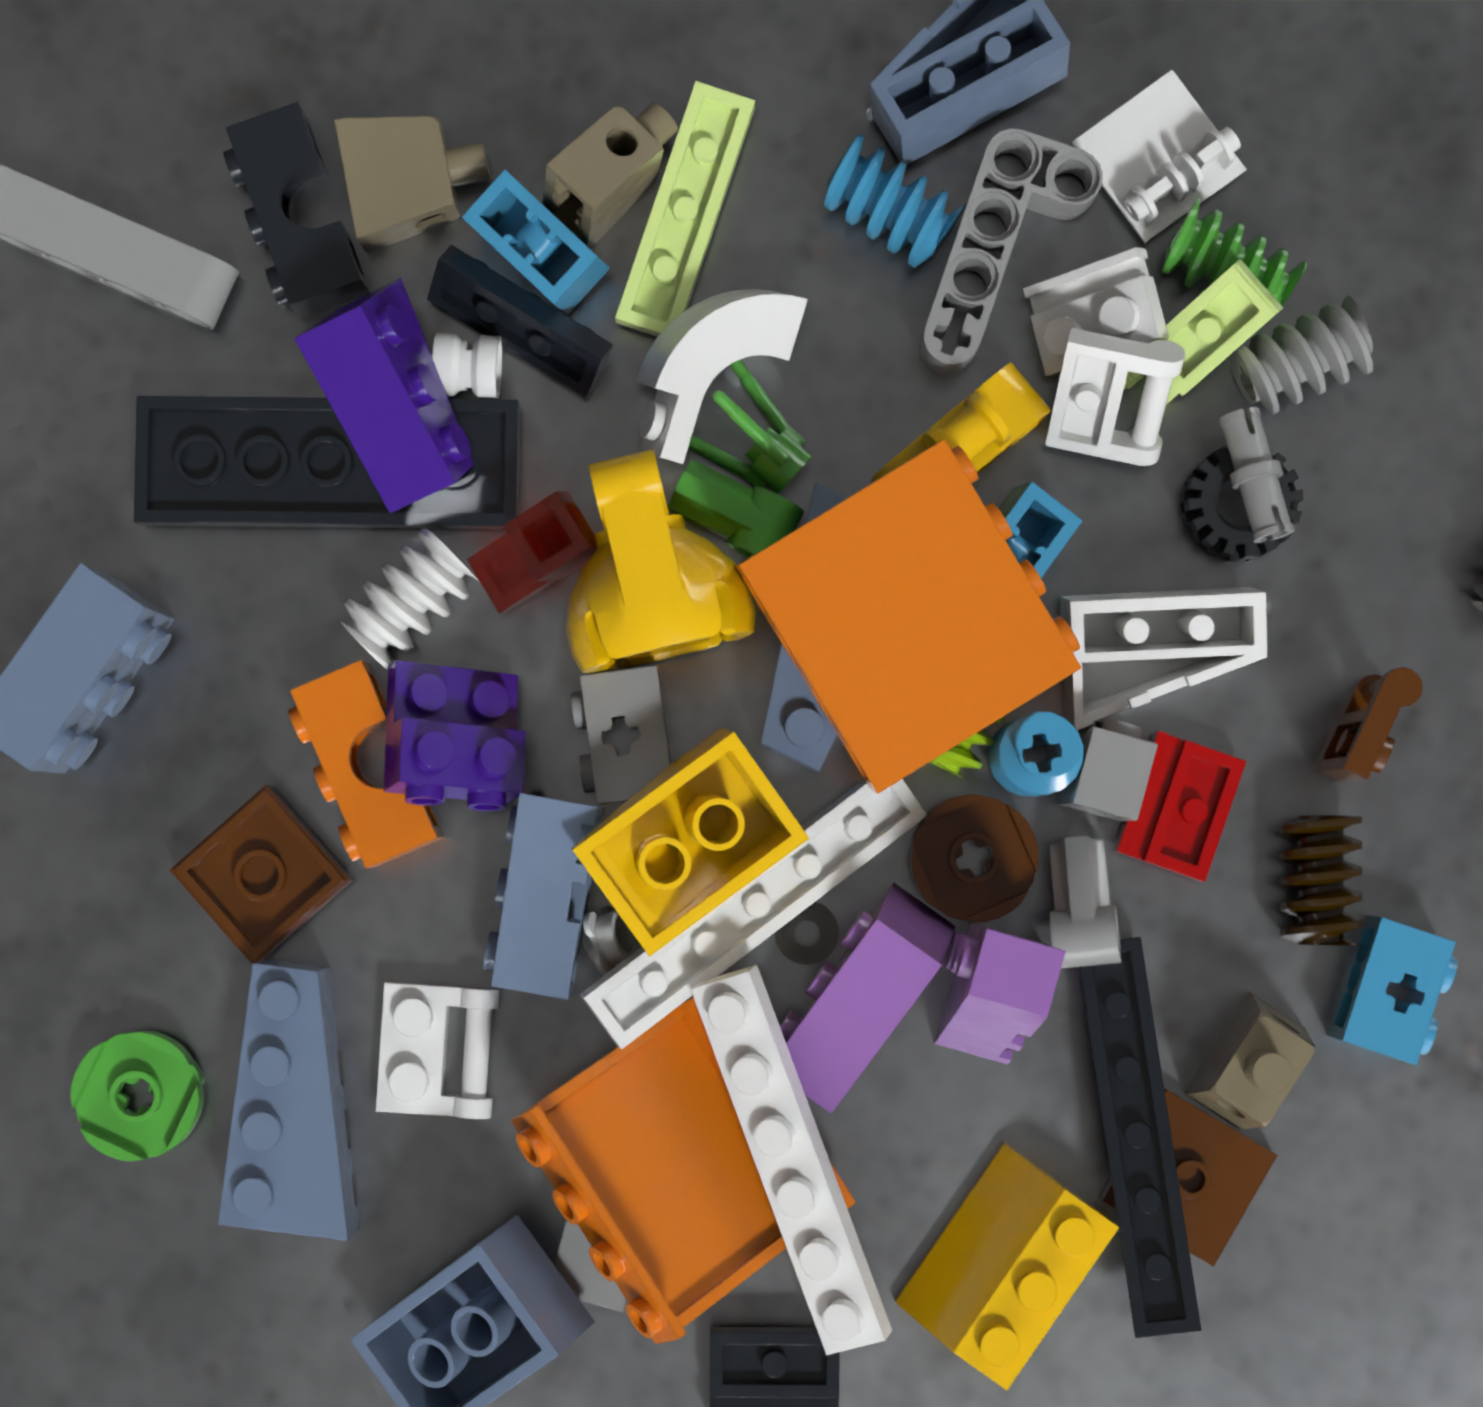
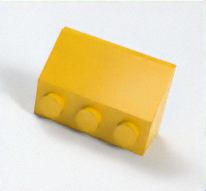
(1006, 1265)

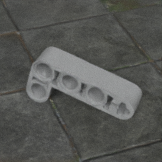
(990, 255)

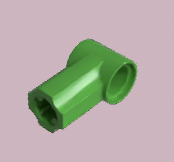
(741, 515)

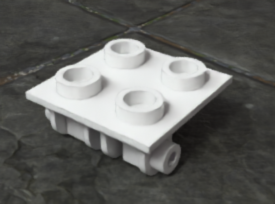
(1161, 155)

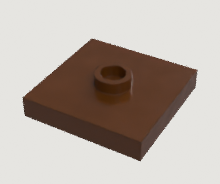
(261, 875)
(1216, 1176)

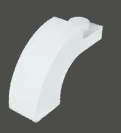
(699, 348)

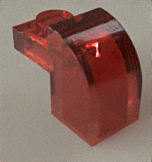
(538, 549)

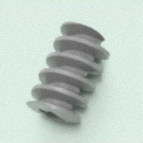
(1303, 355)

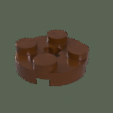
(1007, 871)

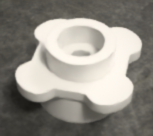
(607, 939)

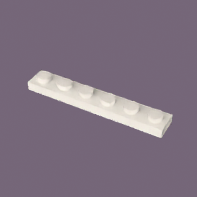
(840, 842)
(791, 1160)

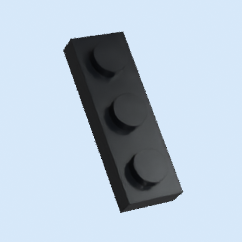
(521, 318)

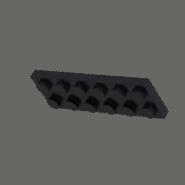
(297, 468)

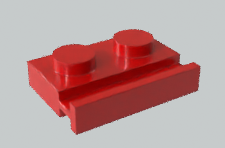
(1182, 807)

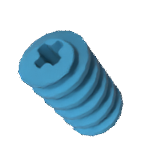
(890, 203)
(1039, 730)

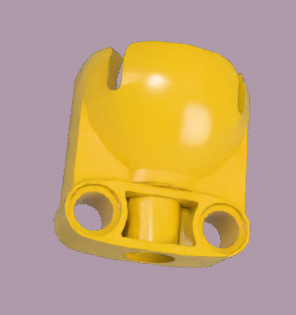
(651, 581)

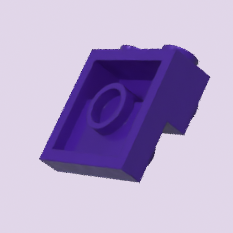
(453, 736)

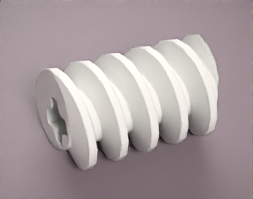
(407, 598)

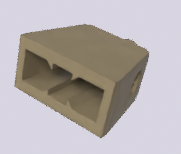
(606, 170)
(403, 176)
(1252, 1065)

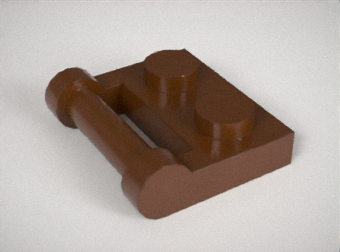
(1362, 729)

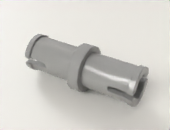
(1256, 475)

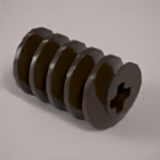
(1321, 880)

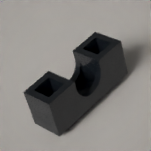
(275, 161)

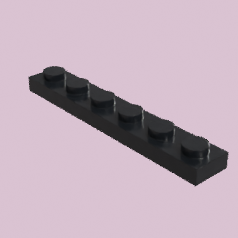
(1140, 1145)

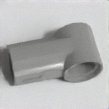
(1083, 913)

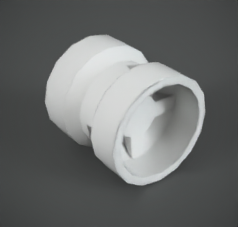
(469, 365)

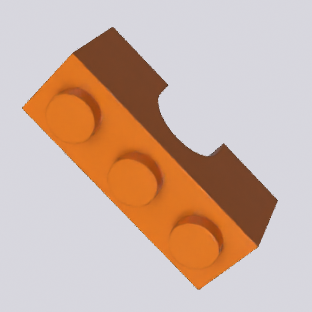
(337, 718)

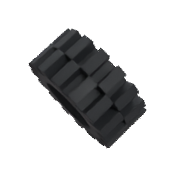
(1208, 523)

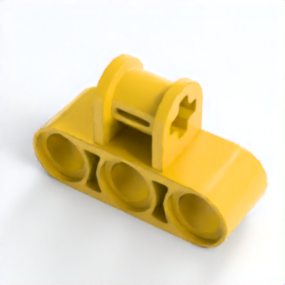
(984, 422)

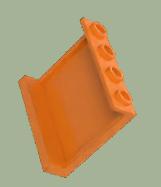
(911, 615)
(657, 1174)

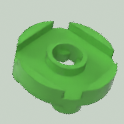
(102, 1107)

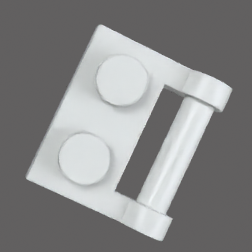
(1092, 393)
(416, 1049)

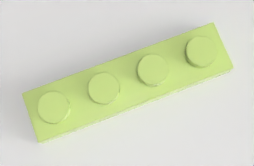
(685, 209)

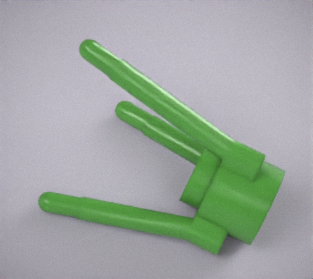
(775, 454)

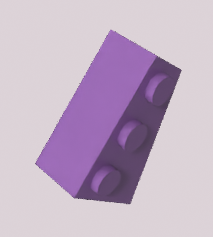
(996, 991)
(865, 993)

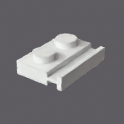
(1103, 298)

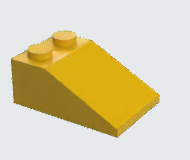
(689, 840)

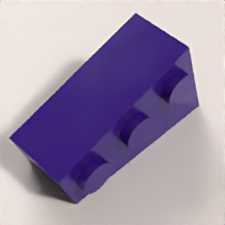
(388, 395)

